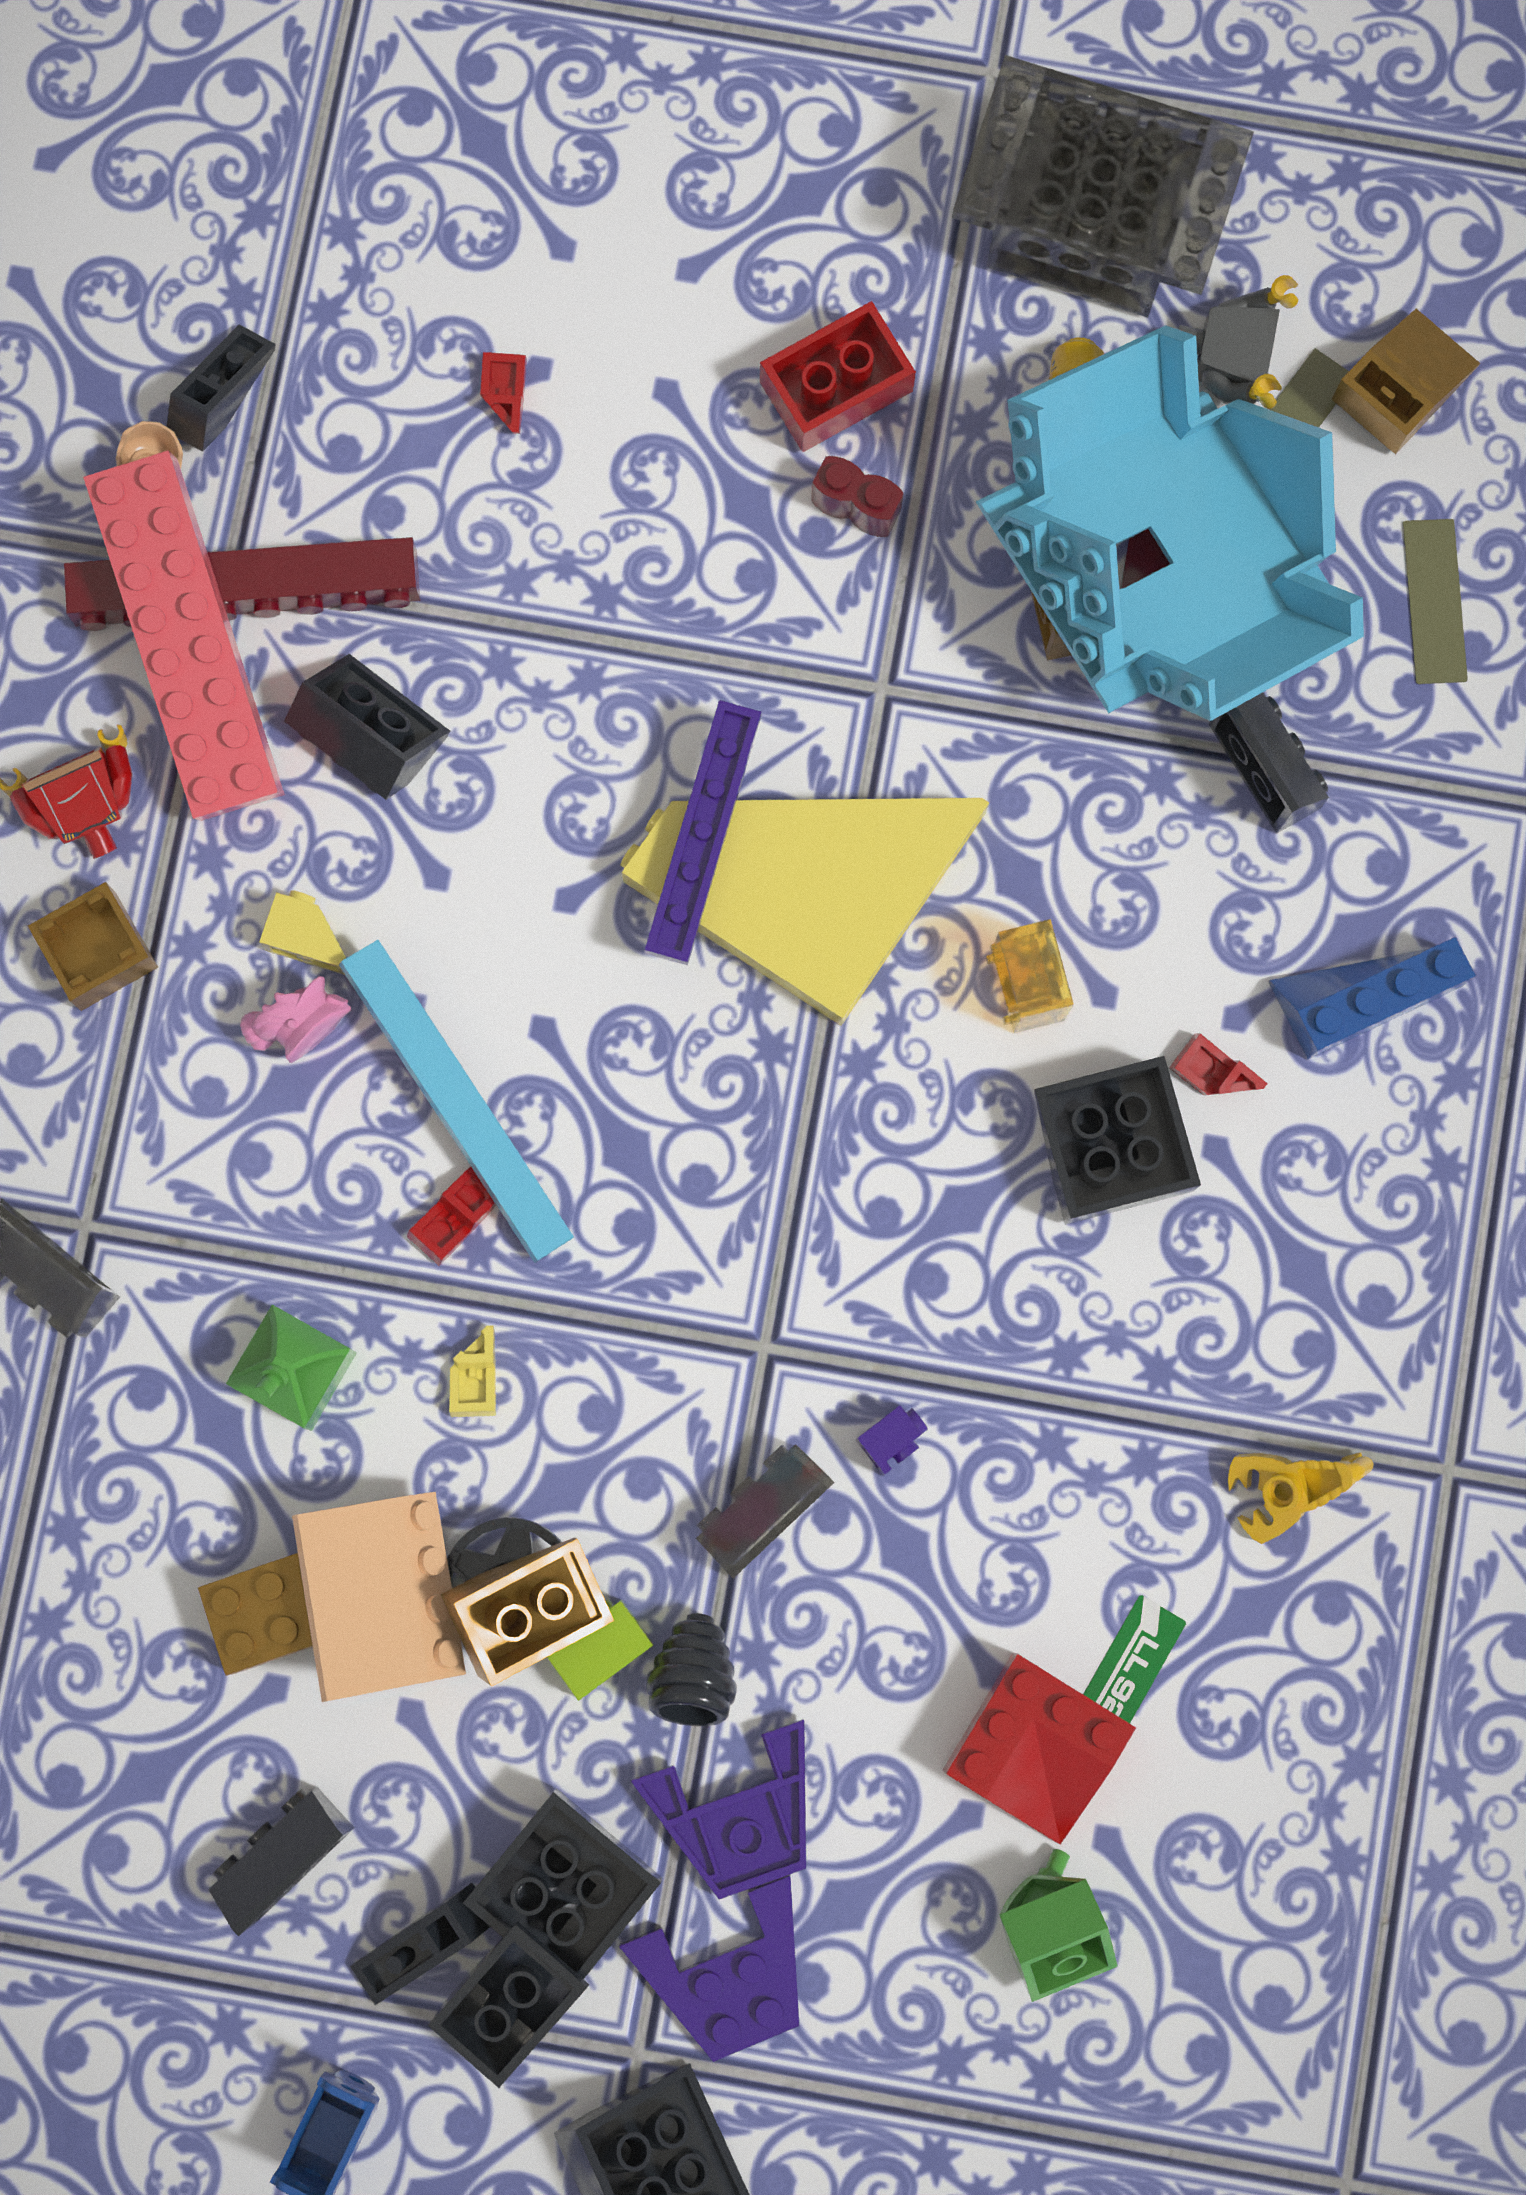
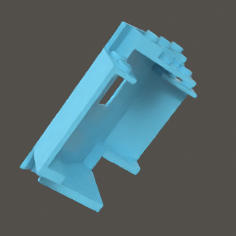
(1228, 497)

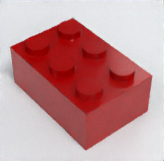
(837, 376)

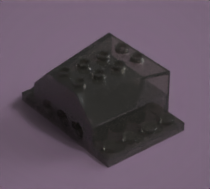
(1099, 187)

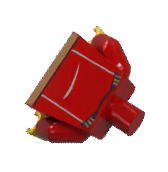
(77, 796)

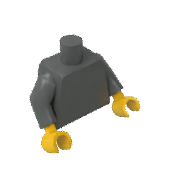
(1239, 342)

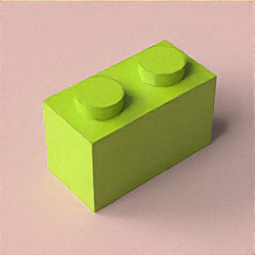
(601, 1653)

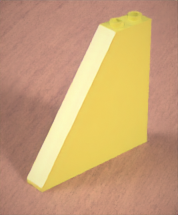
(816, 884)

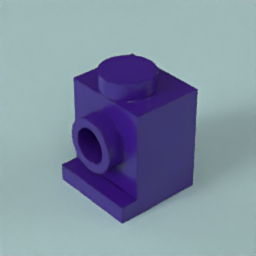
(892, 1438)

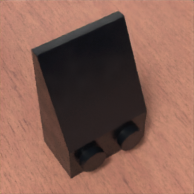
(507, 2004)

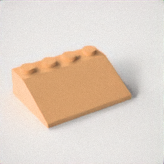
(376, 1595)

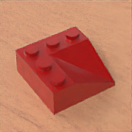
(1038, 1748)

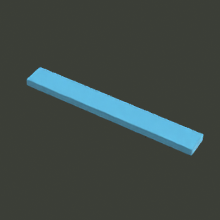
(456, 1100)

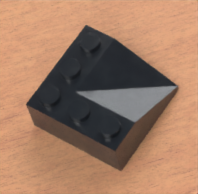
(1115, 1140)
(565, 1884)

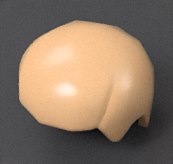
(147, 440)

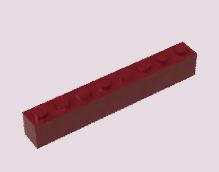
(270, 581)

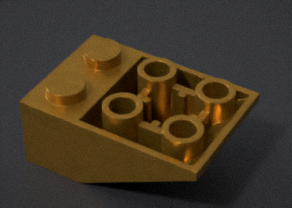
(1404, 380)

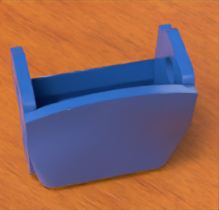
(327, 2135)

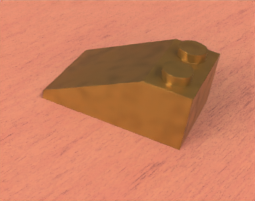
(526, 1610)

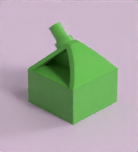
(291, 1368)
(1056, 1930)

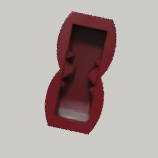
(847, 493)

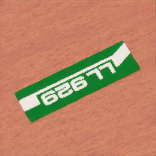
(1135, 1658)

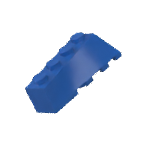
(1357, 997)

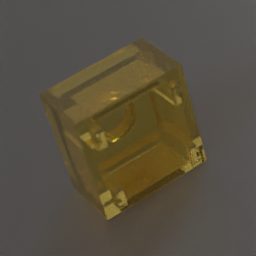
(1031, 976)

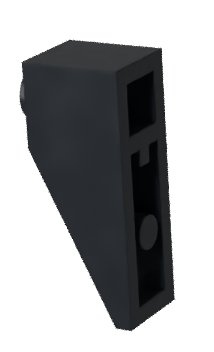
(216, 387)
(419, 1947)

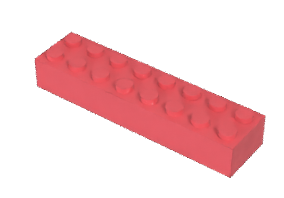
(184, 635)

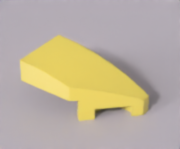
(474, 1378)

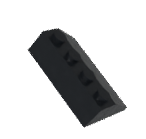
(652, 2143)

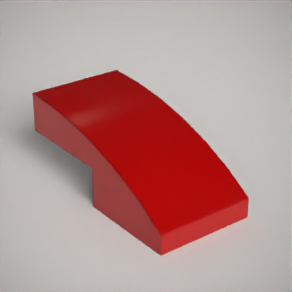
(452, 1217)

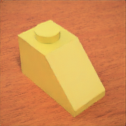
(301, 932)

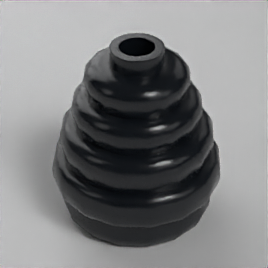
(692, 1675)

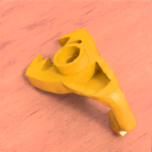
(1293, 1487)

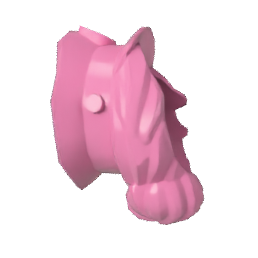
(295, 1020)

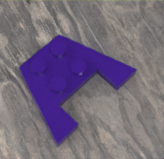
(748, 1833)
(735, 1994)

